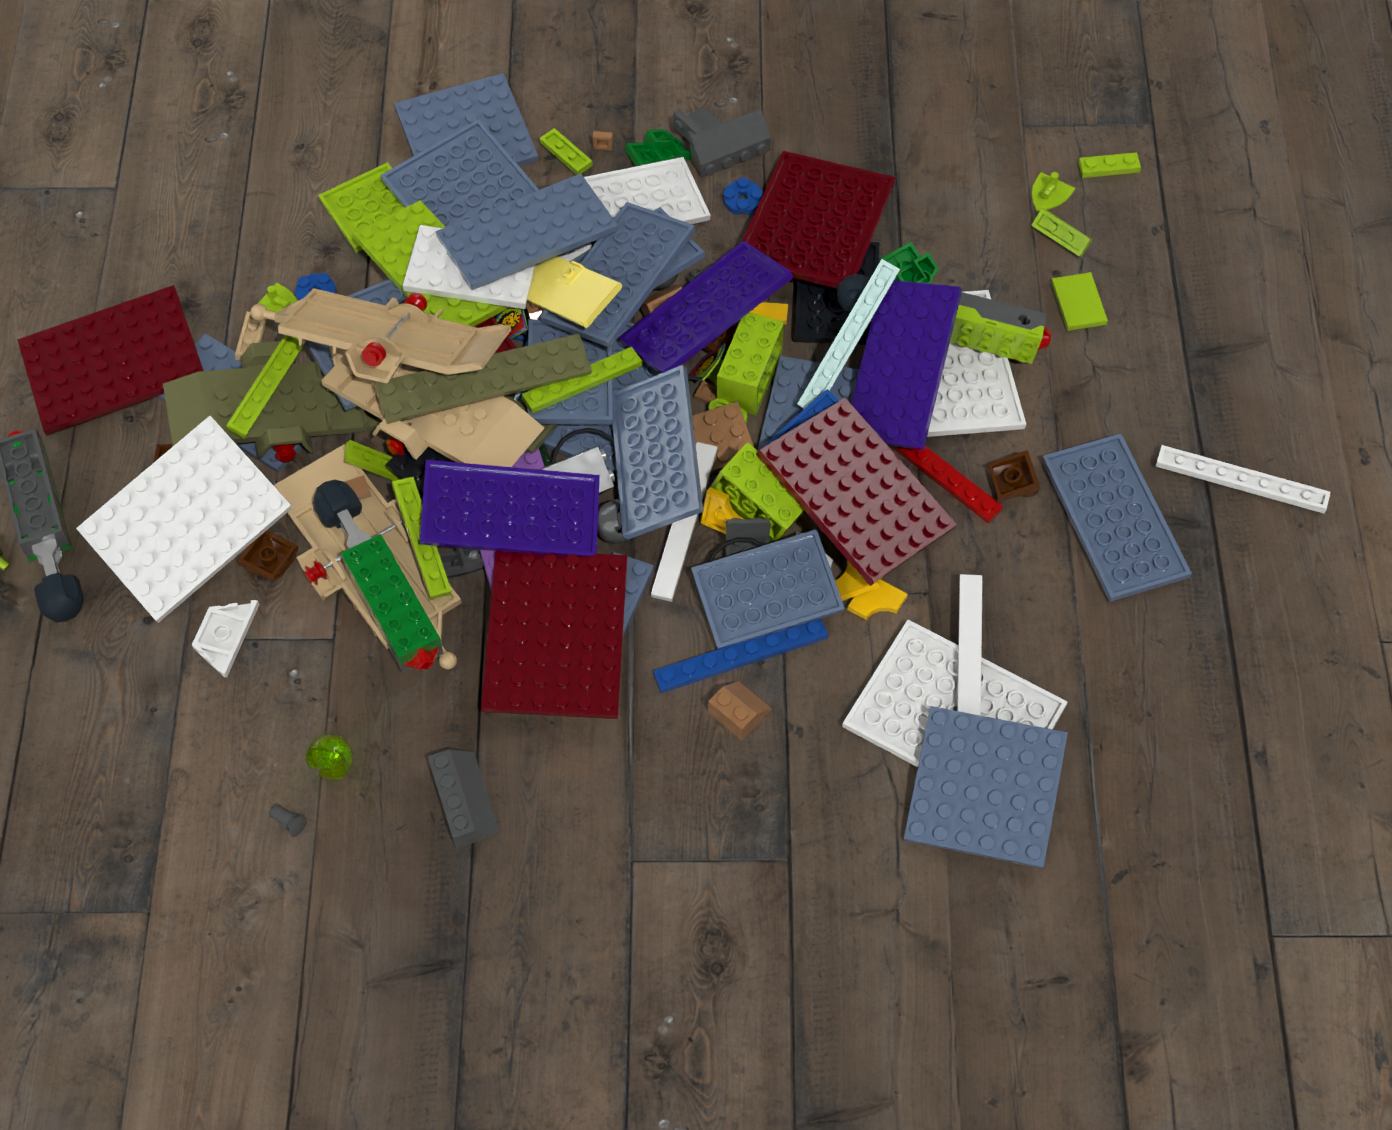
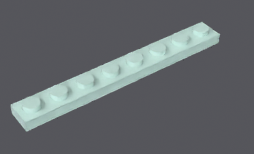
(850, 332)

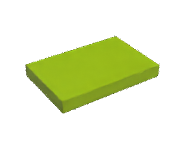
(1079, 301)

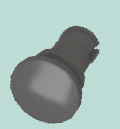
(292, 822)

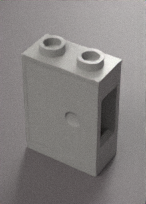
(586, 462)

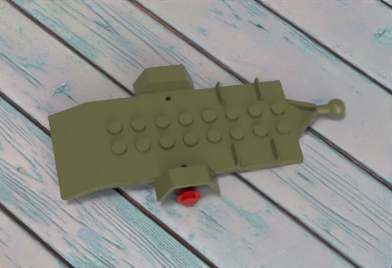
(292, 415)

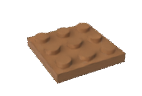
(724, 429)

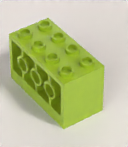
(750, 361)
(757, 492)

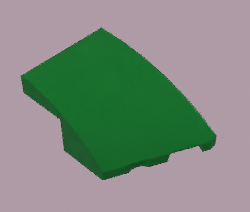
(657, 147)
(912, 265)

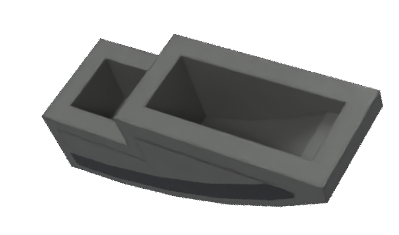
(461, 562)

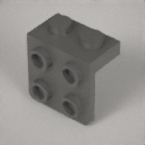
(694, 123)
(746, 528)

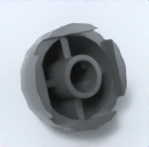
(610, 522)

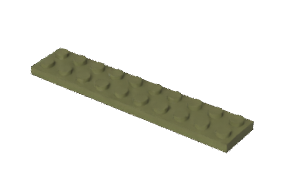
(502, 375)

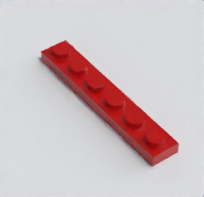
(952, 482)

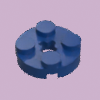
(739, 188)
(317, 281)

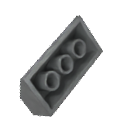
(729, 143)
(463, 796)

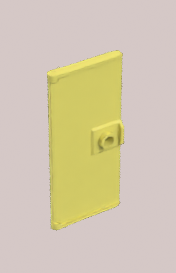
(571, 290)

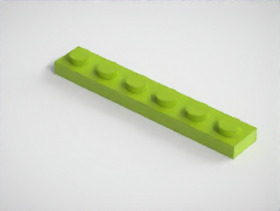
(602, 371)
(265, 386)
(426, 555)

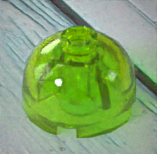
(330, 756)

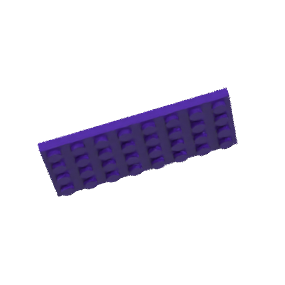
(705, 307)
(906, 361)
(509, 509)

